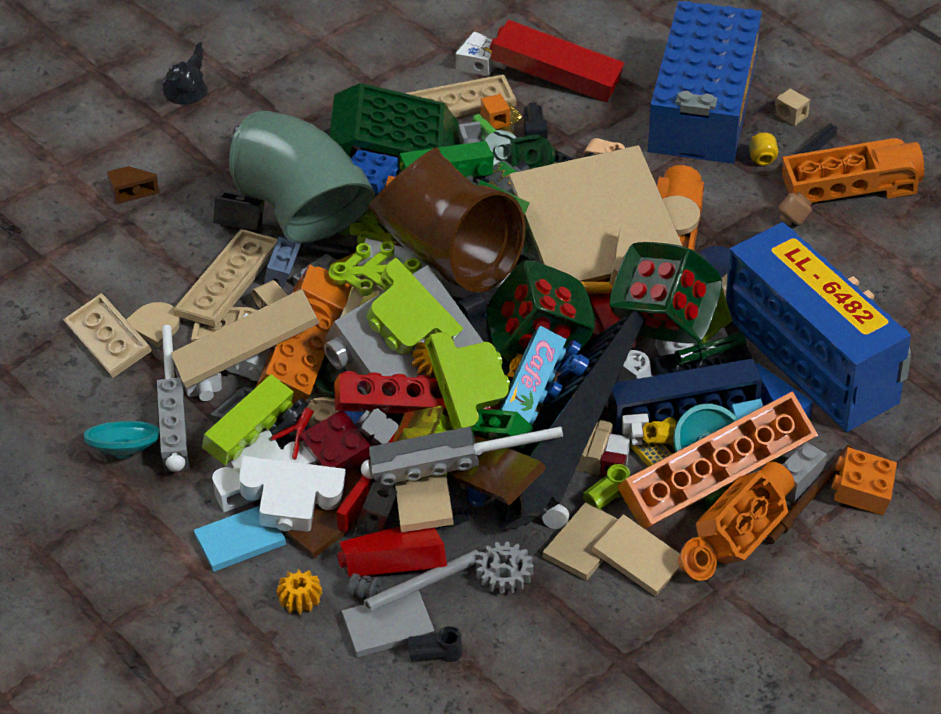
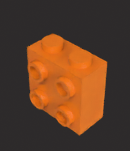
(864, 481)

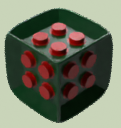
(670, 289)
(534, 298)

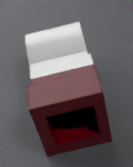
(615, 453)

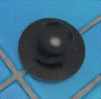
(289, 419)

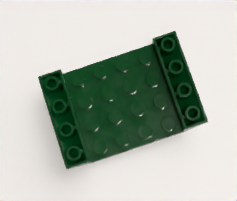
(390, 121)

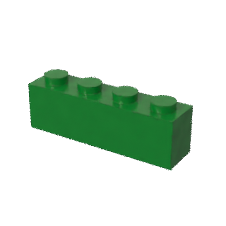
(469, 159)

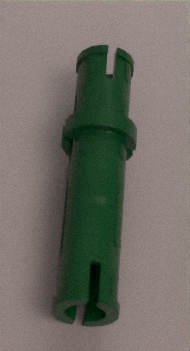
(709, 348)

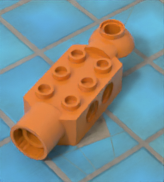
(738, 521)

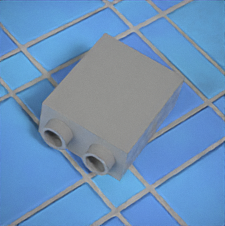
(364, 351)

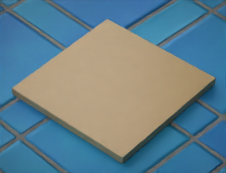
(582, 205)

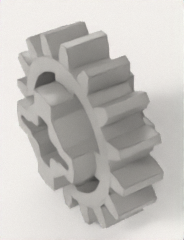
(504, 567)

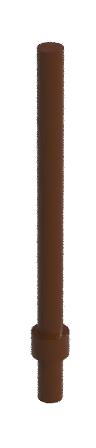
(787, 522)

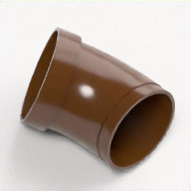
(451, 223)

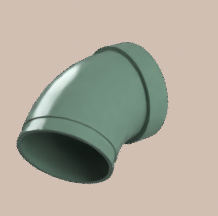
(300, 174)

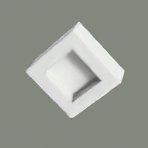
(632, 427)

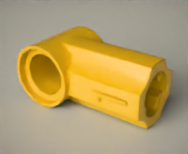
(660, 432)

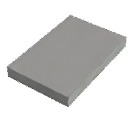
(387, 625)

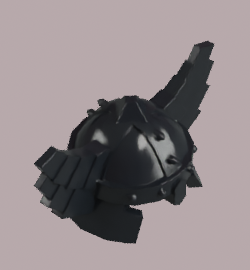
(185, 80)

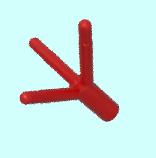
(299, 426)

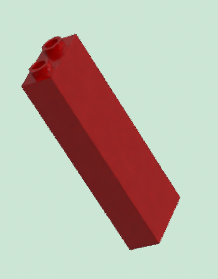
(556, 60)

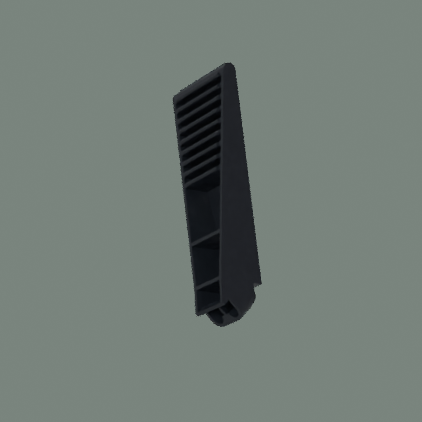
(577, 413)

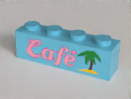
(533, 373)

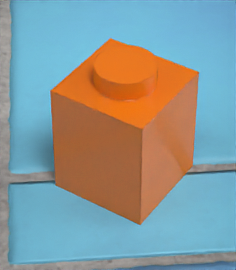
(495, 111)

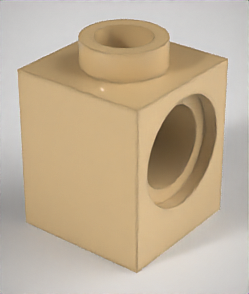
(792, 107)

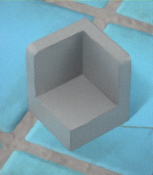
(469, 133)

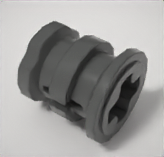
(363, 586)

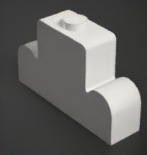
(226, 479)
(290, 490)

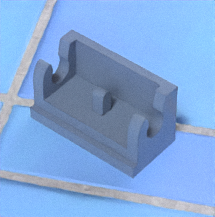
(282, 261)

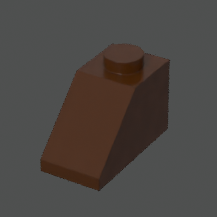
(131, 184)

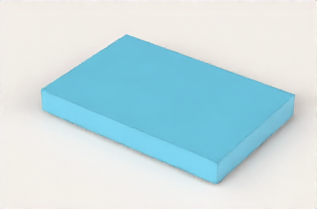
(237, 539)

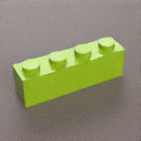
(248, 420)

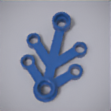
(569, 363)

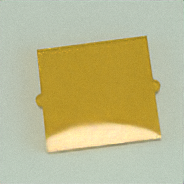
(419, 423)

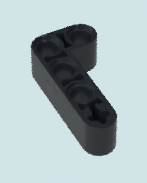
(474, 309)

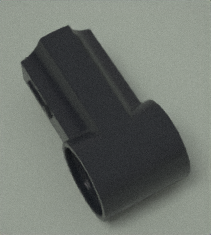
(533, 120)
(443, 645)

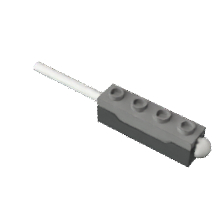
(172, 412)
(438, 454)

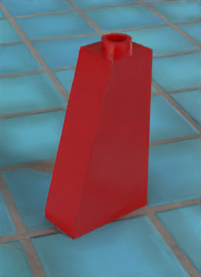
(392, 552)

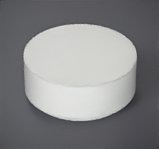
(556, 517)

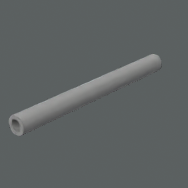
(421, 581)

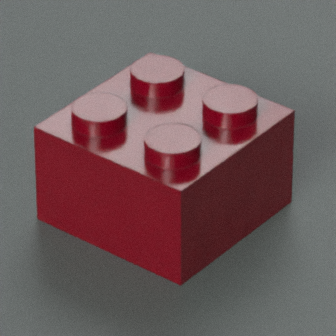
(336, 443)

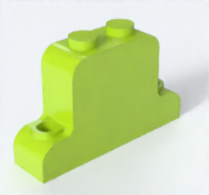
(408, 311)
(467, 377)

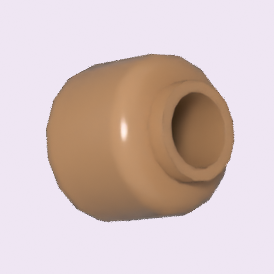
(795, 209)

